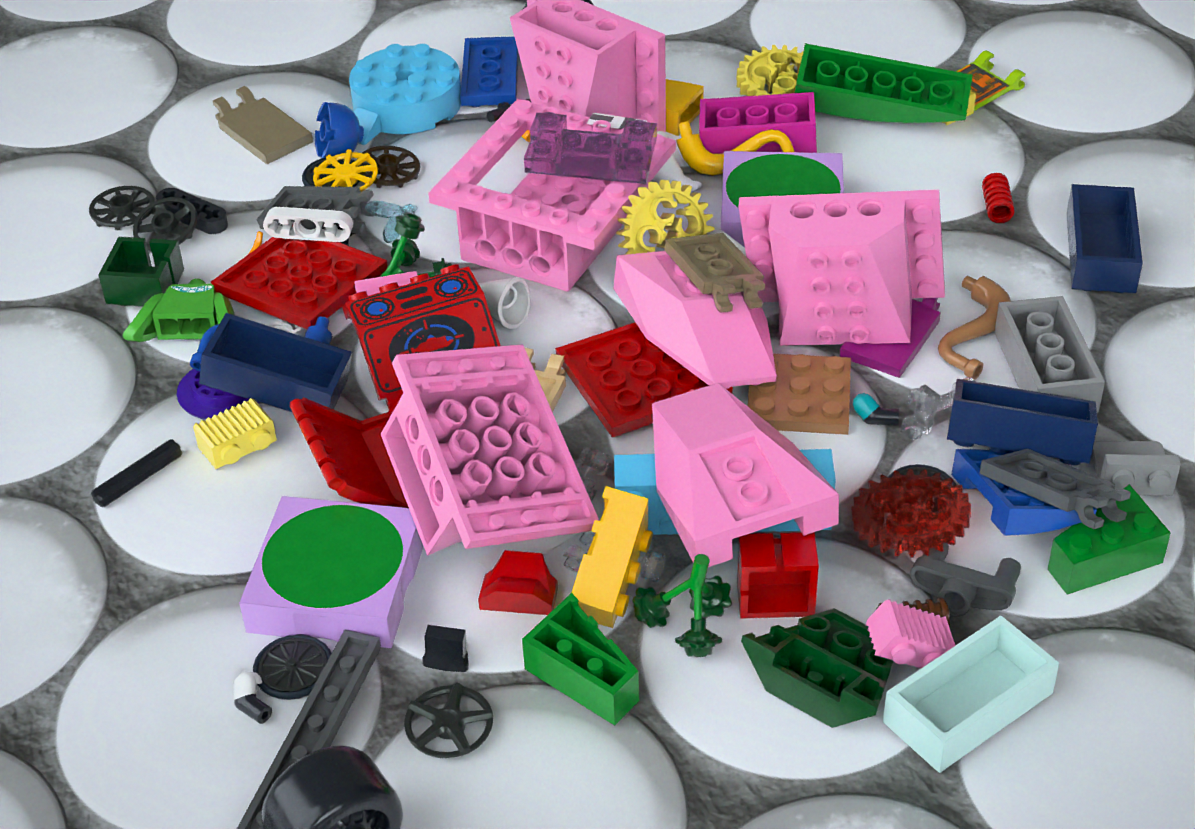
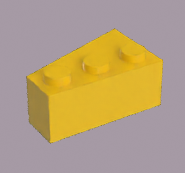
(613, 556)

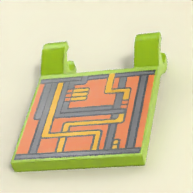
(988, 85)

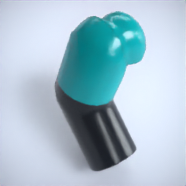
(872, 413)

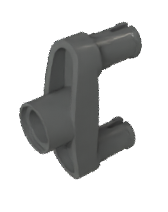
(965, 586)

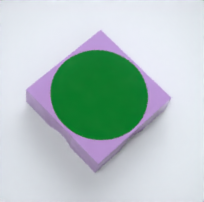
(775, 175)
(332, 570)

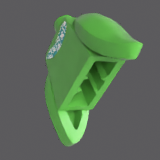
(179, 313)

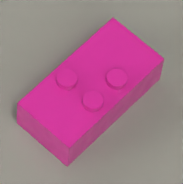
(733, 120)

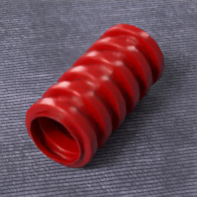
(998, 198)

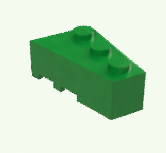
(1094, 556)
(581, 662)

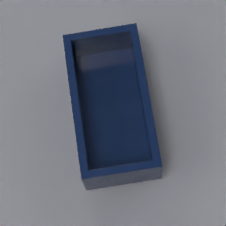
(1103, 238)
(273, 364)
(1021, 420)

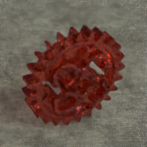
(911, 519)

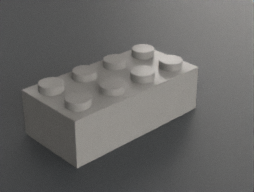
(1047, 349)

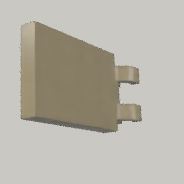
(261, 127)
(717, 268)

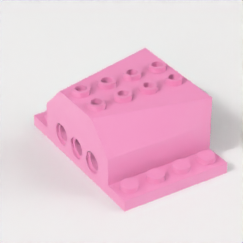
(591, 60)
(845, 262)
(482, 451)

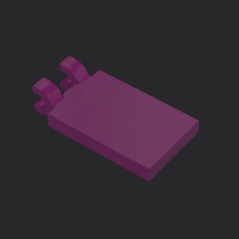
(896, 357)

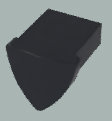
(445, 649)

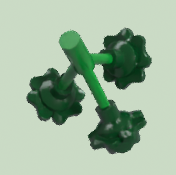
(708, 599)

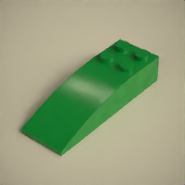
(881, 88)

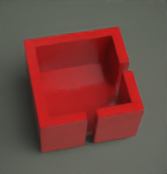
(777, 575)

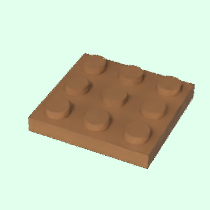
(807, 394)

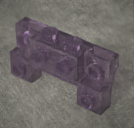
(589, 153)

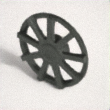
(120, 206)

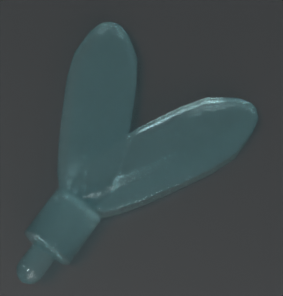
(391, 211)

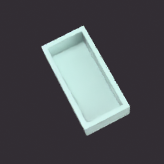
(970, 693)

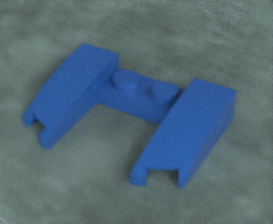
(1012, 510)

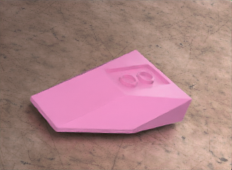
(688, 327)
(731, 473)

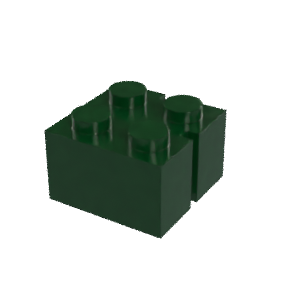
(129, 275)

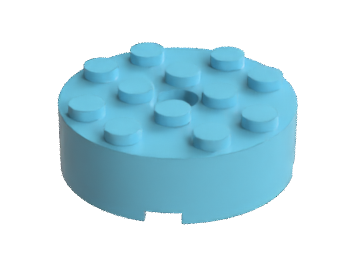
(407, 87)

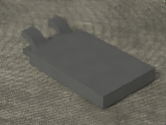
(343, 199)
(1057, 485)

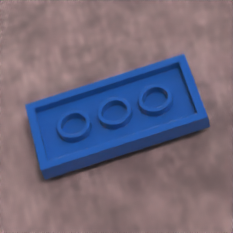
(489, 71)

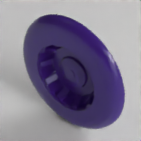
(203, 400)

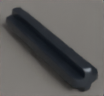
(136, 473)

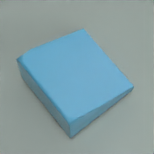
(370, 123)

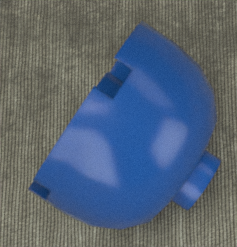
(337, 131)

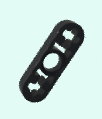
(211, 217)

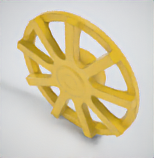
(346, 174)

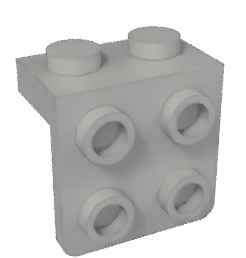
(1137, 464)

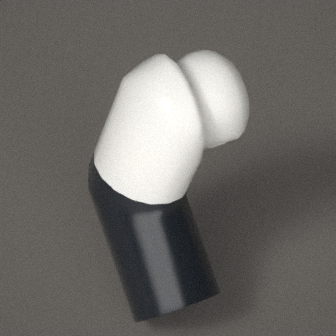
(245, 697)

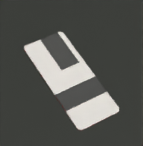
(616, 121)

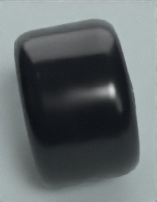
(332, 791)

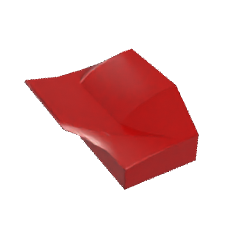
(519, 585)

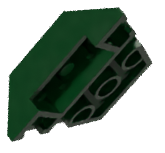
(822, 667)

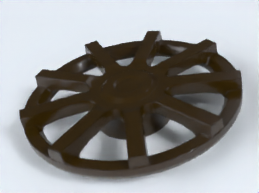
(389, 166)

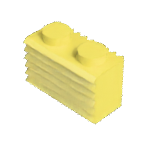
(234, 433)

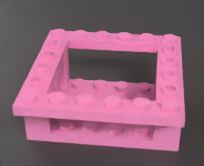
(549, 222)

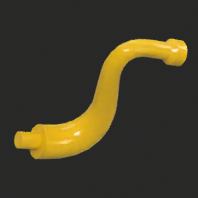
(712, 164)

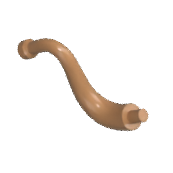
(989, 295)

